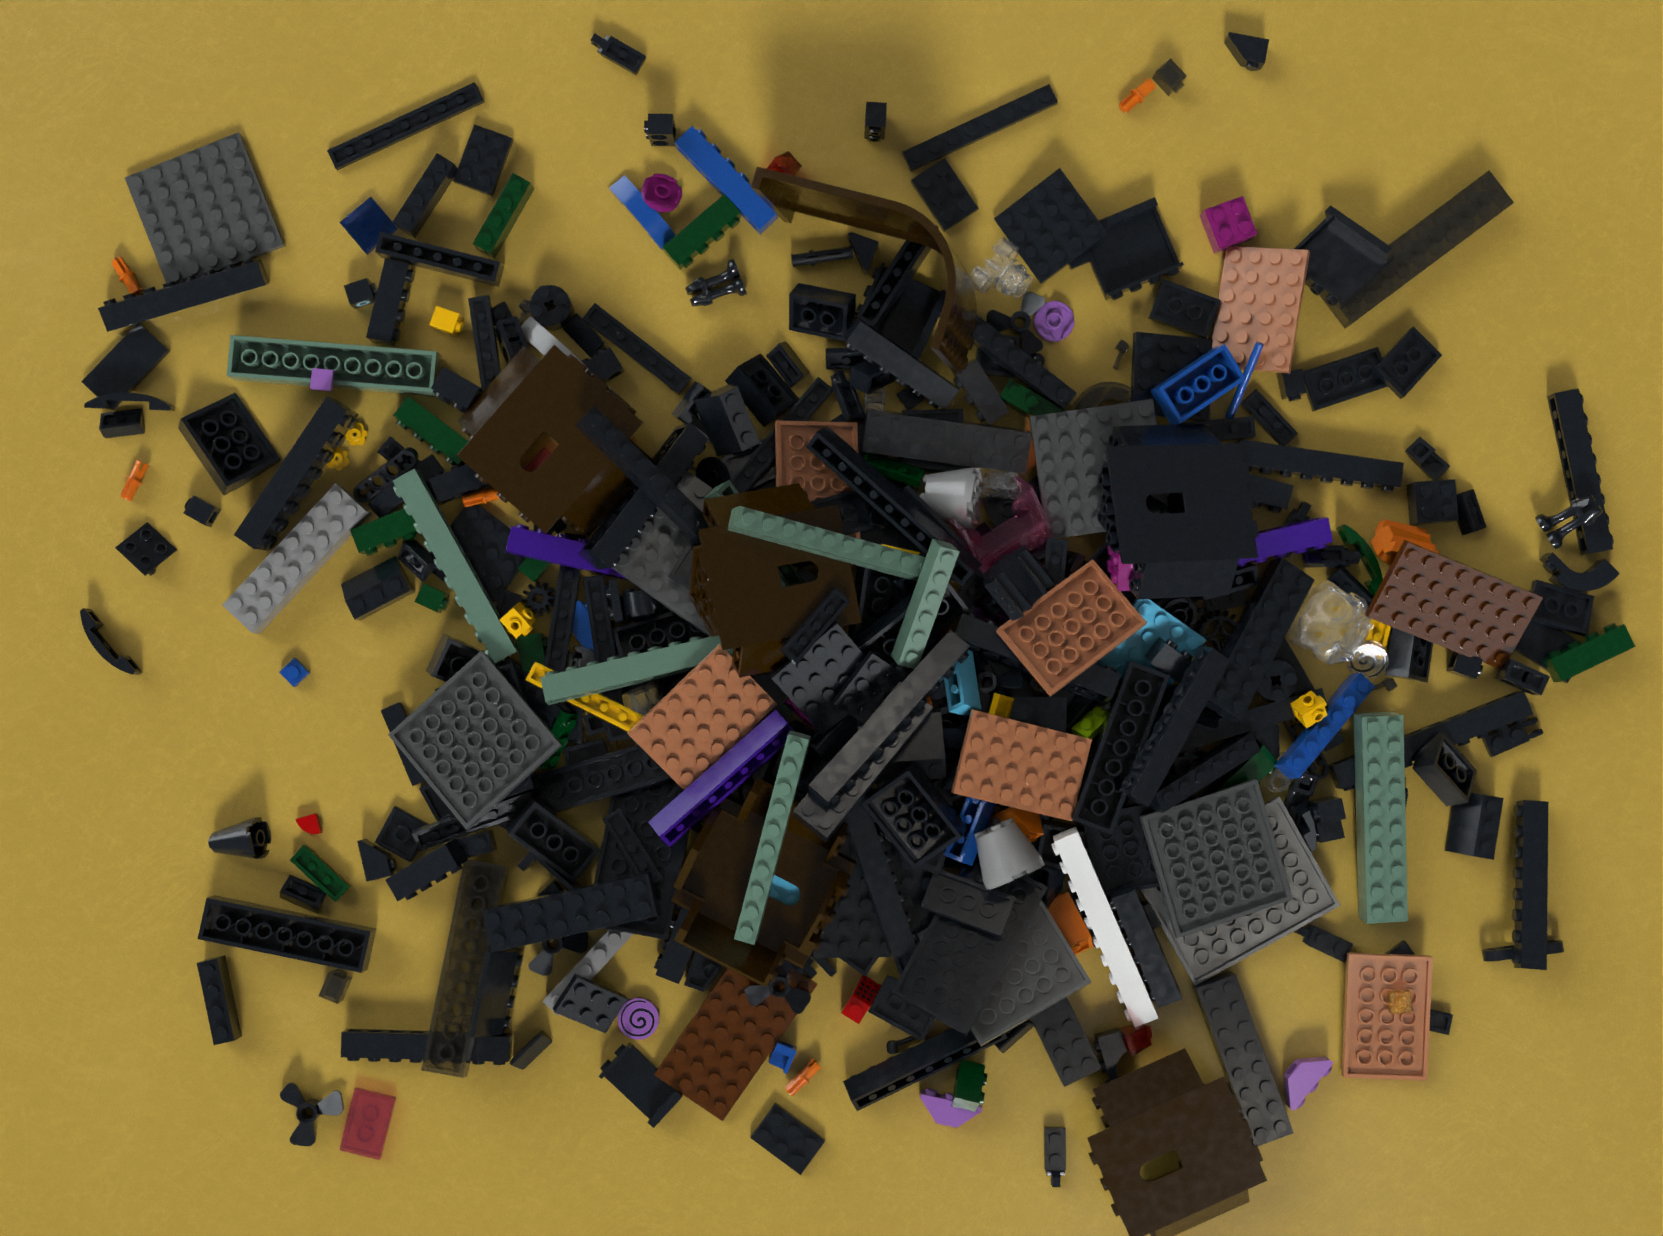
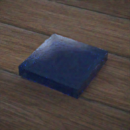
(366, 224)

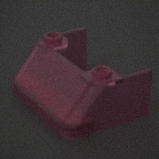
(1026, 528)

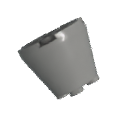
(955, 495)
(1005, 854)

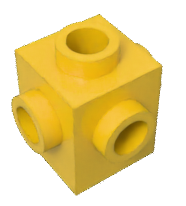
(518, 620)
(1309, 708)

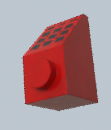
(860, 999)

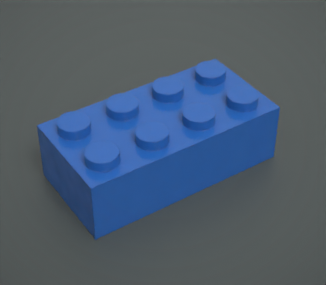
(1198, 385)

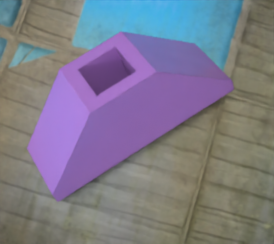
(1303, 1078)
(942, 1111)

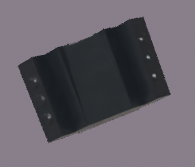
(1017, 582)

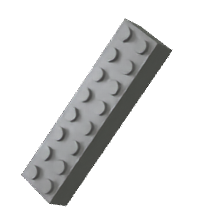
(296, 559)

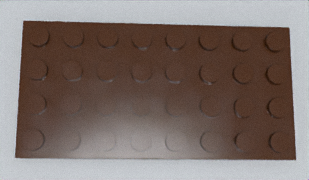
(1453, 605)
(727, 1042)

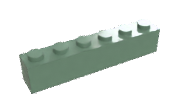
(924, 603)

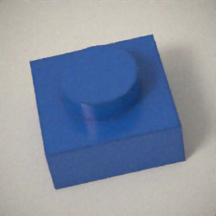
(294, 672)

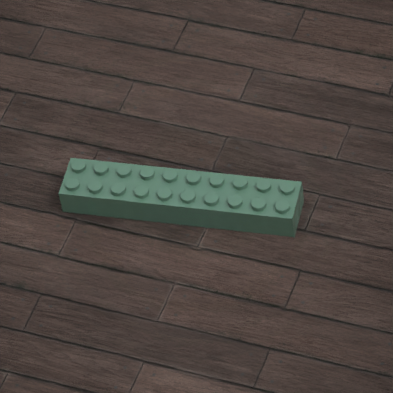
(354, 365)
(1380, 817)

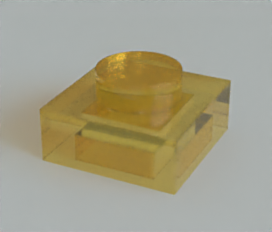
(1399, 1002)

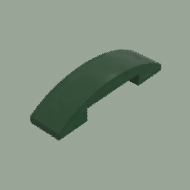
(1368, 558)

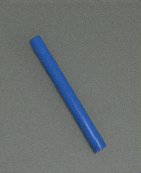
(1242, 386)

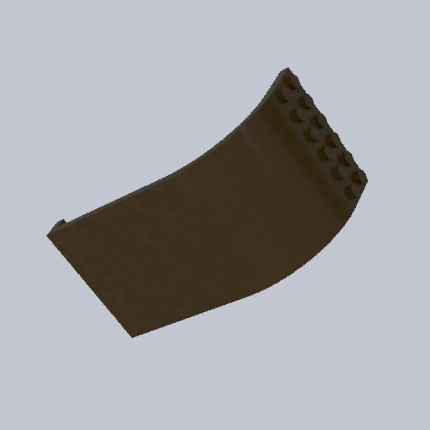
(793, 194)

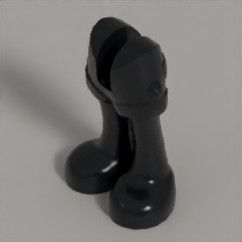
(705, 285)
(1548, 522)

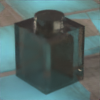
(1170, 77)
(335, 986)

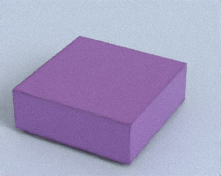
(322, 379)

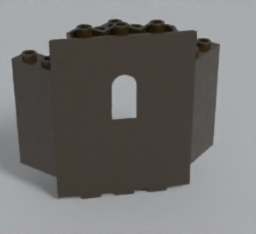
(548, 397)
(739, 582)
(718, 876)
(1164, 1111)

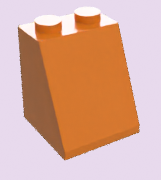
(1070, 923)

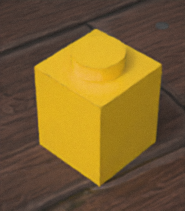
(447, 321)

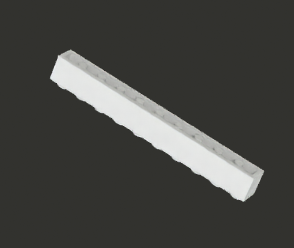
(1105, 927)

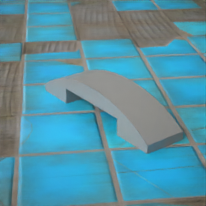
(541, 338)

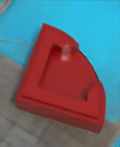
(310, 824)

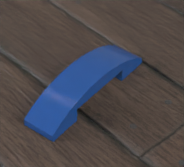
(646, 216)

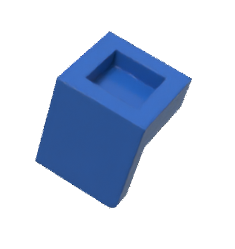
(783, 1055)

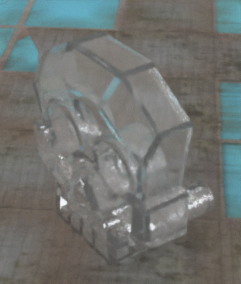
(1317, 615)

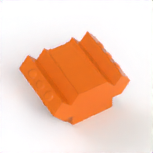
(1391, 536)

